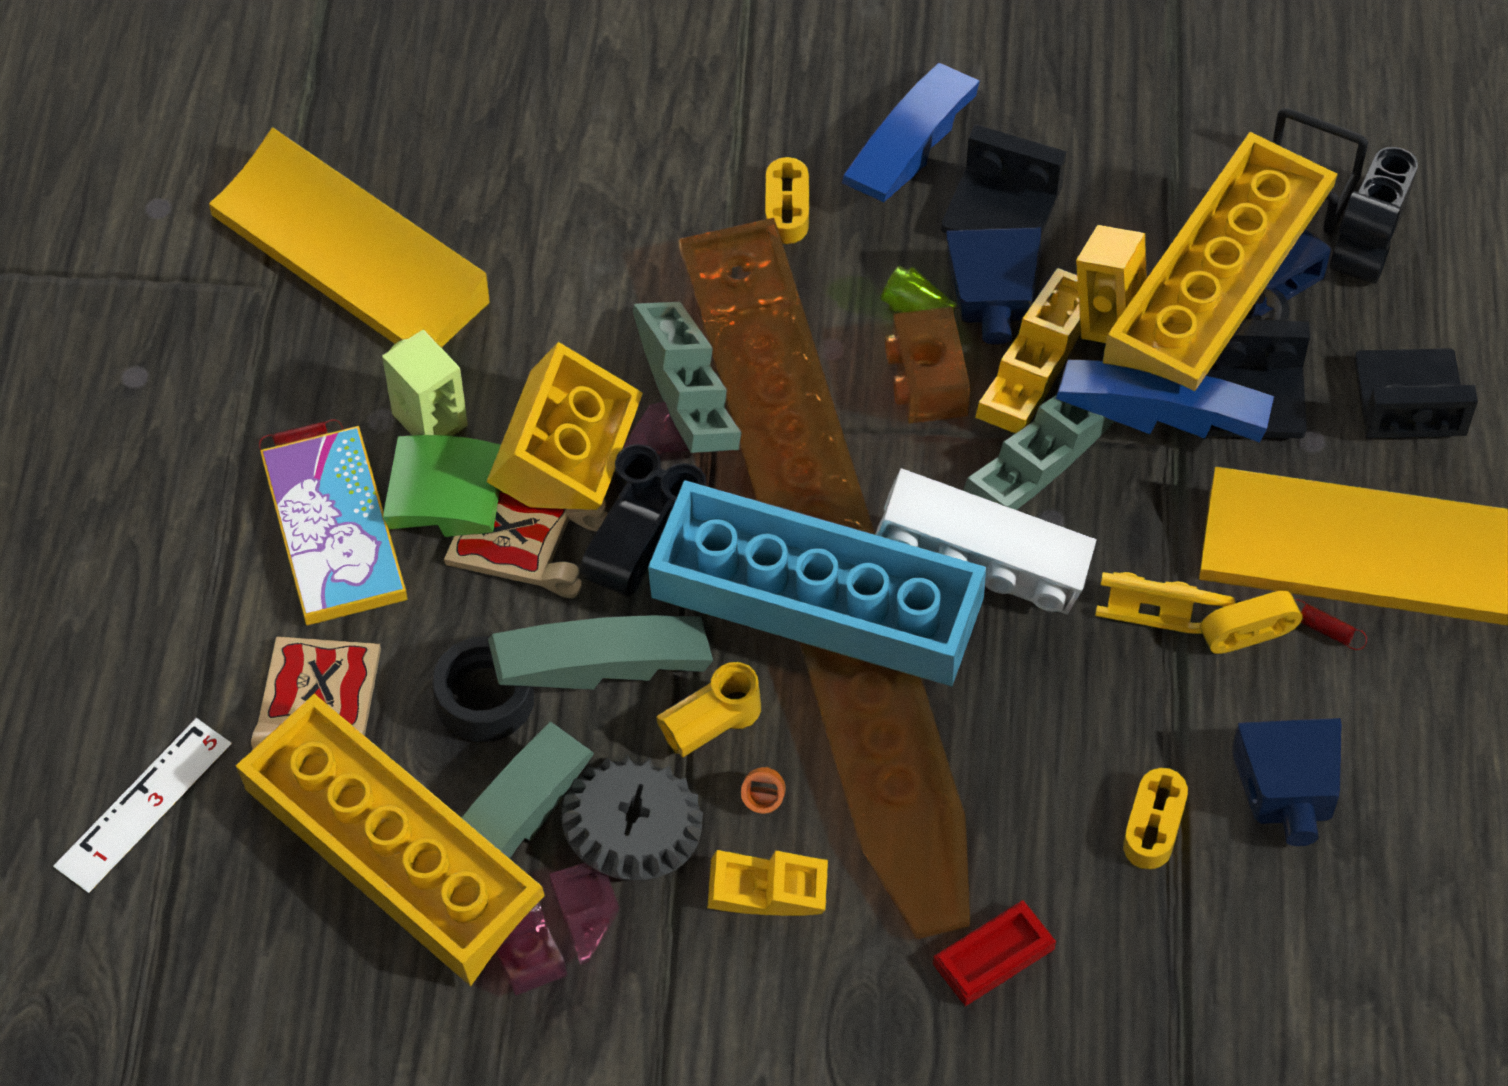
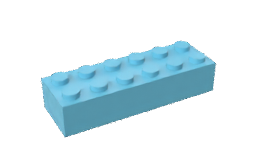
(817, 582)

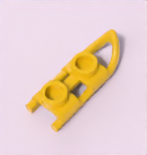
(1174, 599)

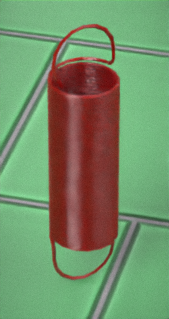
(300, 433)
(1328, 625)

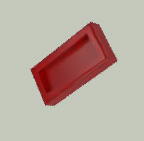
(994, 953)

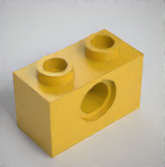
(1108, 278)

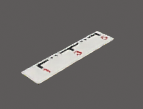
(142, 805)

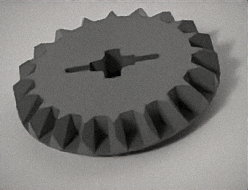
(659, 839)

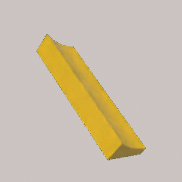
(350, 244)
(1219, 263)
(1357, 545)
(390, 837)

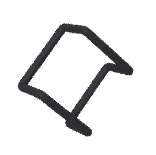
(1336, 204)

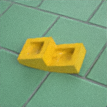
(760, 886)

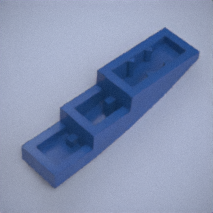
(909, 132)
(1145, 398)

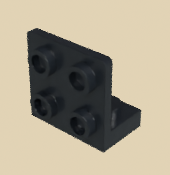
(1005, 183)
(1269, 360)
(1413, 393)

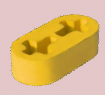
(794, 200)
(1251, 622)
(1166, 820)

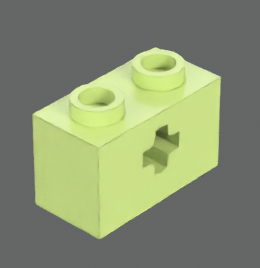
(425, 387)

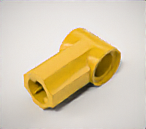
(710, 712)

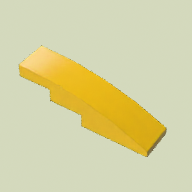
(1035, 355)

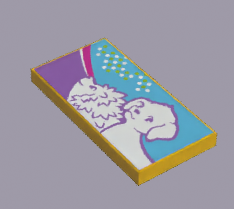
(333, 525)

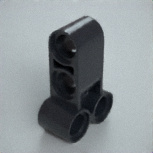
(1374, 215)
(631, 531)

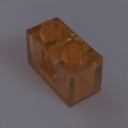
(943, 385)

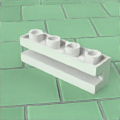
(1017, 549)

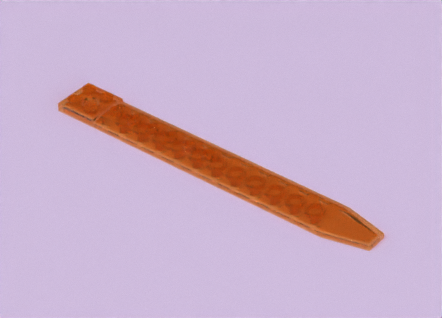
(799, 461)

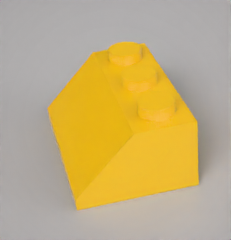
(565, 434)

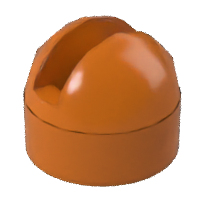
(763, 799)

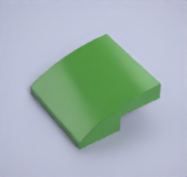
(442, 484)

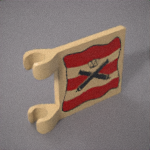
(525, 545)
(333, 670)

